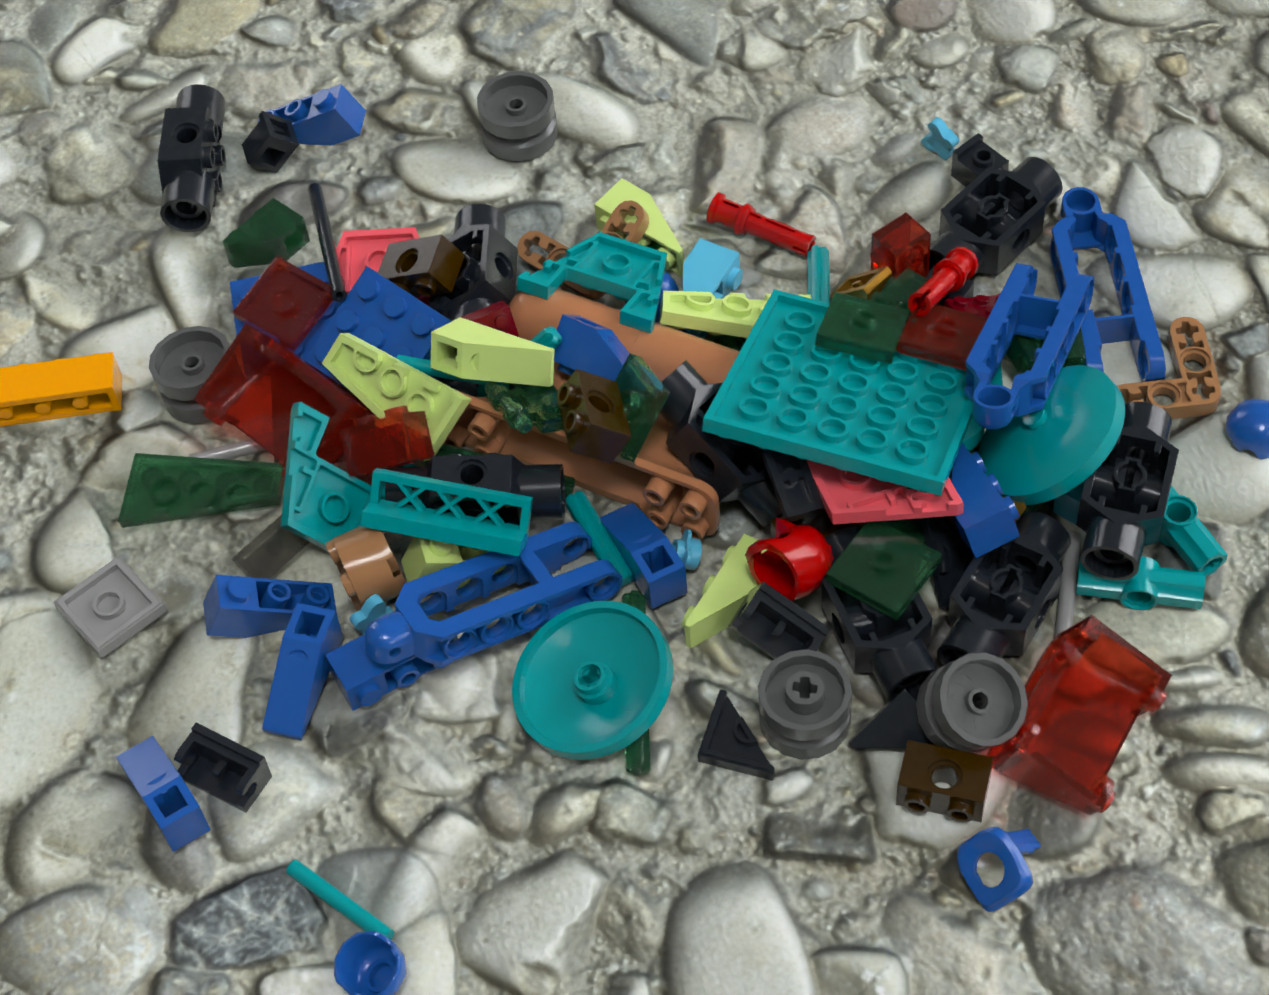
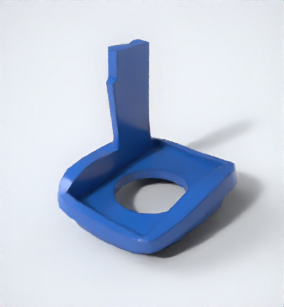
(1009, 848)

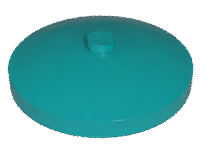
(1061, 444)
(592, 680)

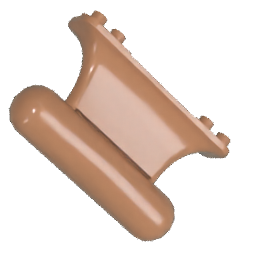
(657, 477)

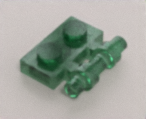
(526, 406)

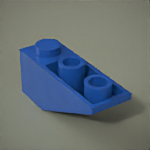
(324, 117)
(588, 348)
(986, 516)
(648, 554)
(259, 605)
(301, 669)
(366, 681)
(164, 793)

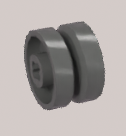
(517, 116)
(183, 365)
(972, 703)
(805, 704)

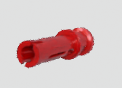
(746, 220)
(947, 277)

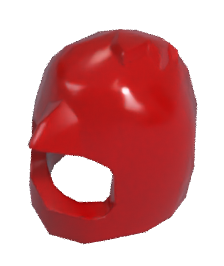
(793, 560)

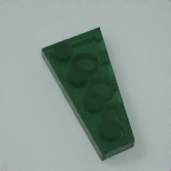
(190, 487)

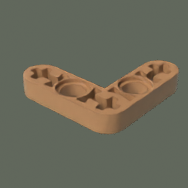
(557, 250)
(1183, 388)

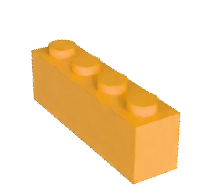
(60, 389)

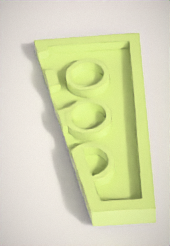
(702, 311)
(388, 383)

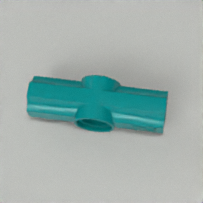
(1190, 536)
(1148, 587)

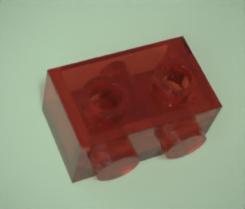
(901, 246)
(386, 442)

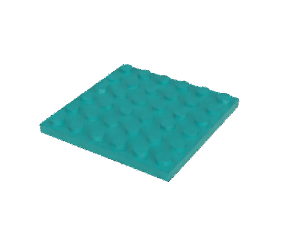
(838, 407)

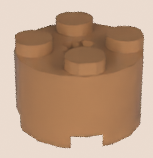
(366, 565)

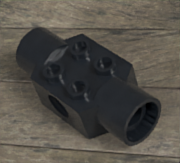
(191, 158)
(998, 214)
(488, 263)
(720, 462)
(492, 472)
(1128, 494)
(1007, 592)
(875, 641)

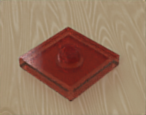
(284, 303)
(941, 336)

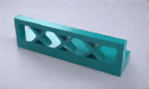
(446, 526)

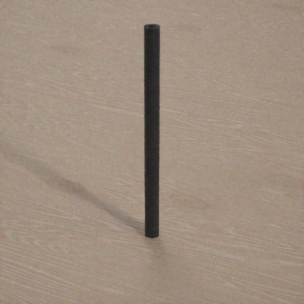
(327, 243)

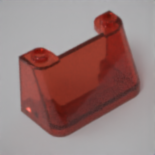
(257, 388)
(1080, 714)

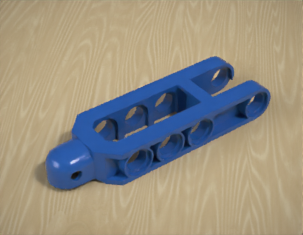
(1088, 227)
(1031, 316)
(544, 553)

